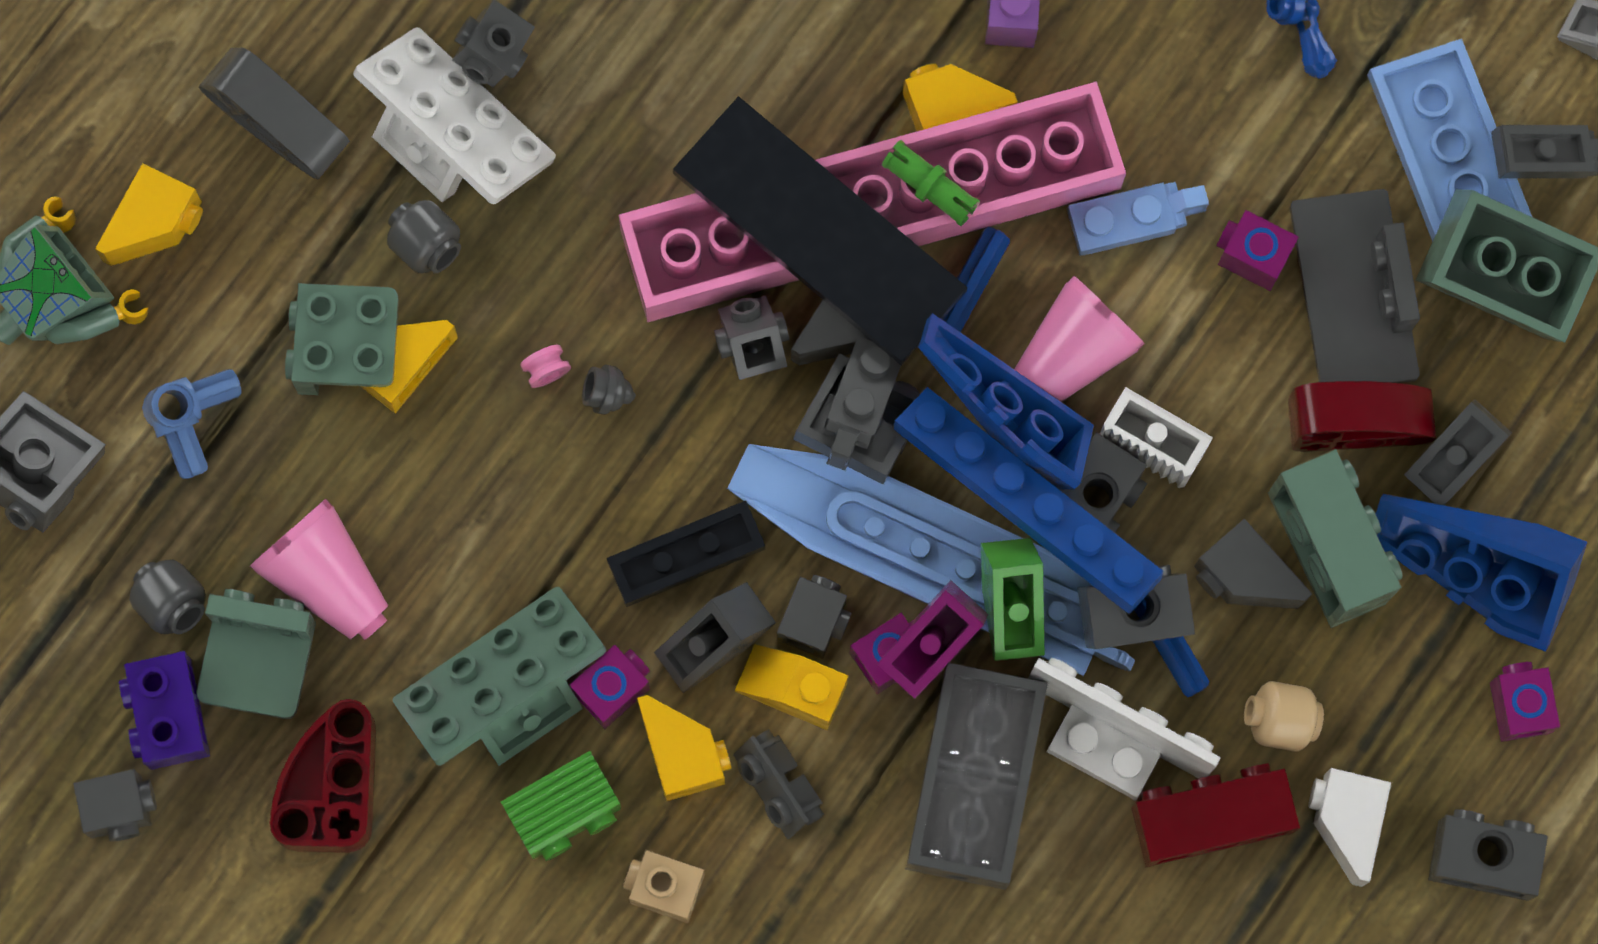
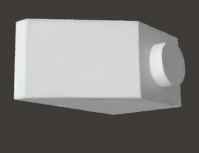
(1350, 819)

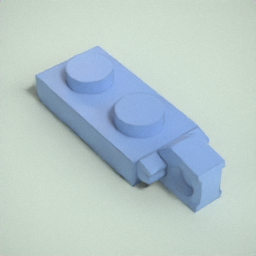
(1133, 216)

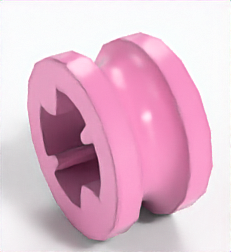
(545, 366)

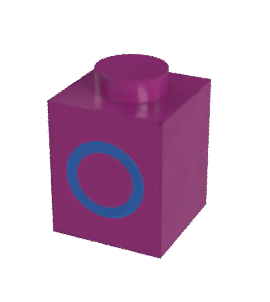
(1255, 249)
(873, 646)
(611, 685)
(1524, 702)

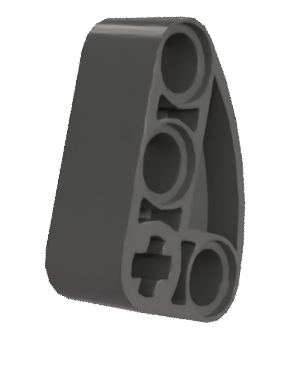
(273, 112)

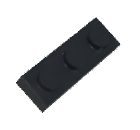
(686, 553)

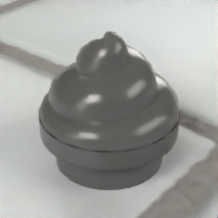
(606, 389)

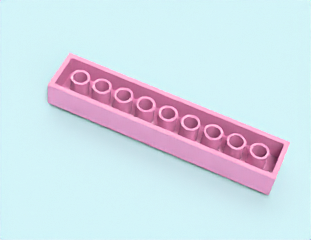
(1007, 158)

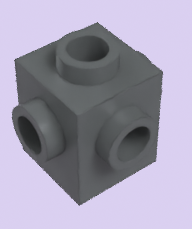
(492, 44)
(752, 337)

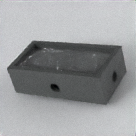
(976, 776)

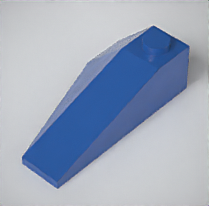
(1010, 406)
(1495, 564)

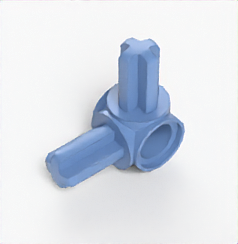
(192, 399)

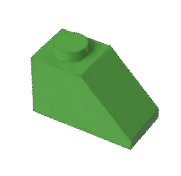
(1013, 598)

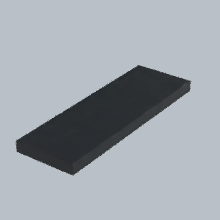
(819, 229)

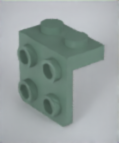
(342, 337)
(255, 654)

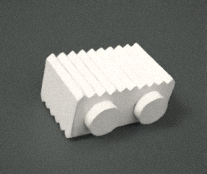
(1155, 437)

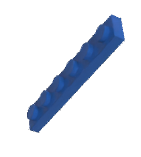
(1028, 500)

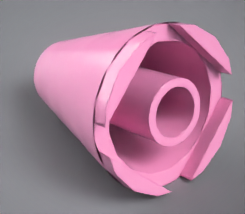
(1076, 343)
(325, 573)

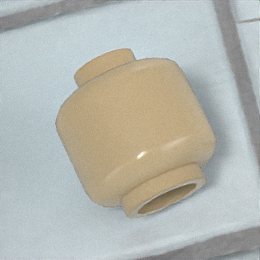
(1284, 716)

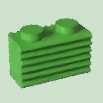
(562, 806)

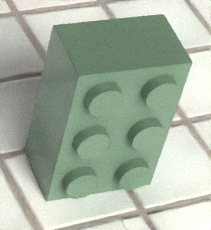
(1510, 265)
(1335, 537)

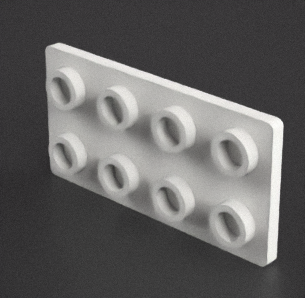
(447, 123)
(1113, 739)

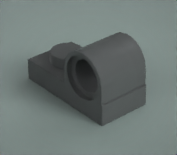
(1458, 453)

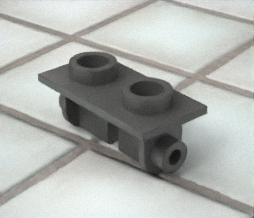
(787, 804)

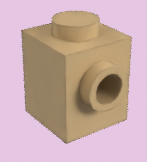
(664, 885)

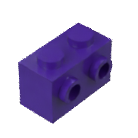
(164, 710)

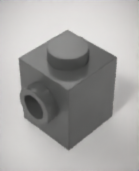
(814, 616)
(115, 805)

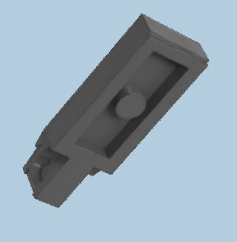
(1545, 151)
(860, 400)

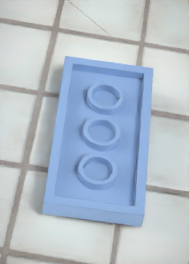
(1442, 129)

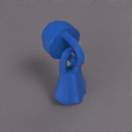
(1316, 53)

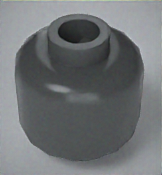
(423, 236)
(167, 597)

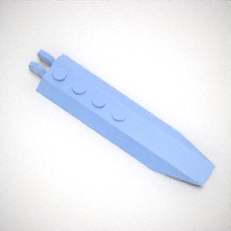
(903, 539)

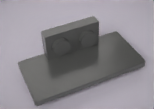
(1357, 287)

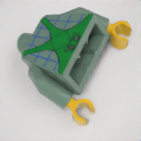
(51, 288)

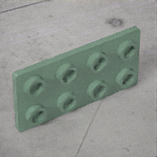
(505, 684)

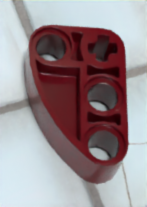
(1360, 415)
(310, 785)

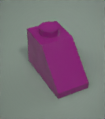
(933, 639)

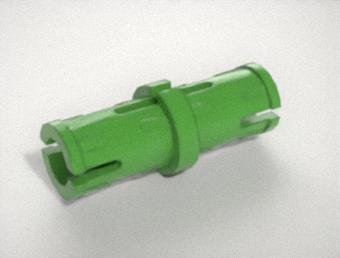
(930, 183)

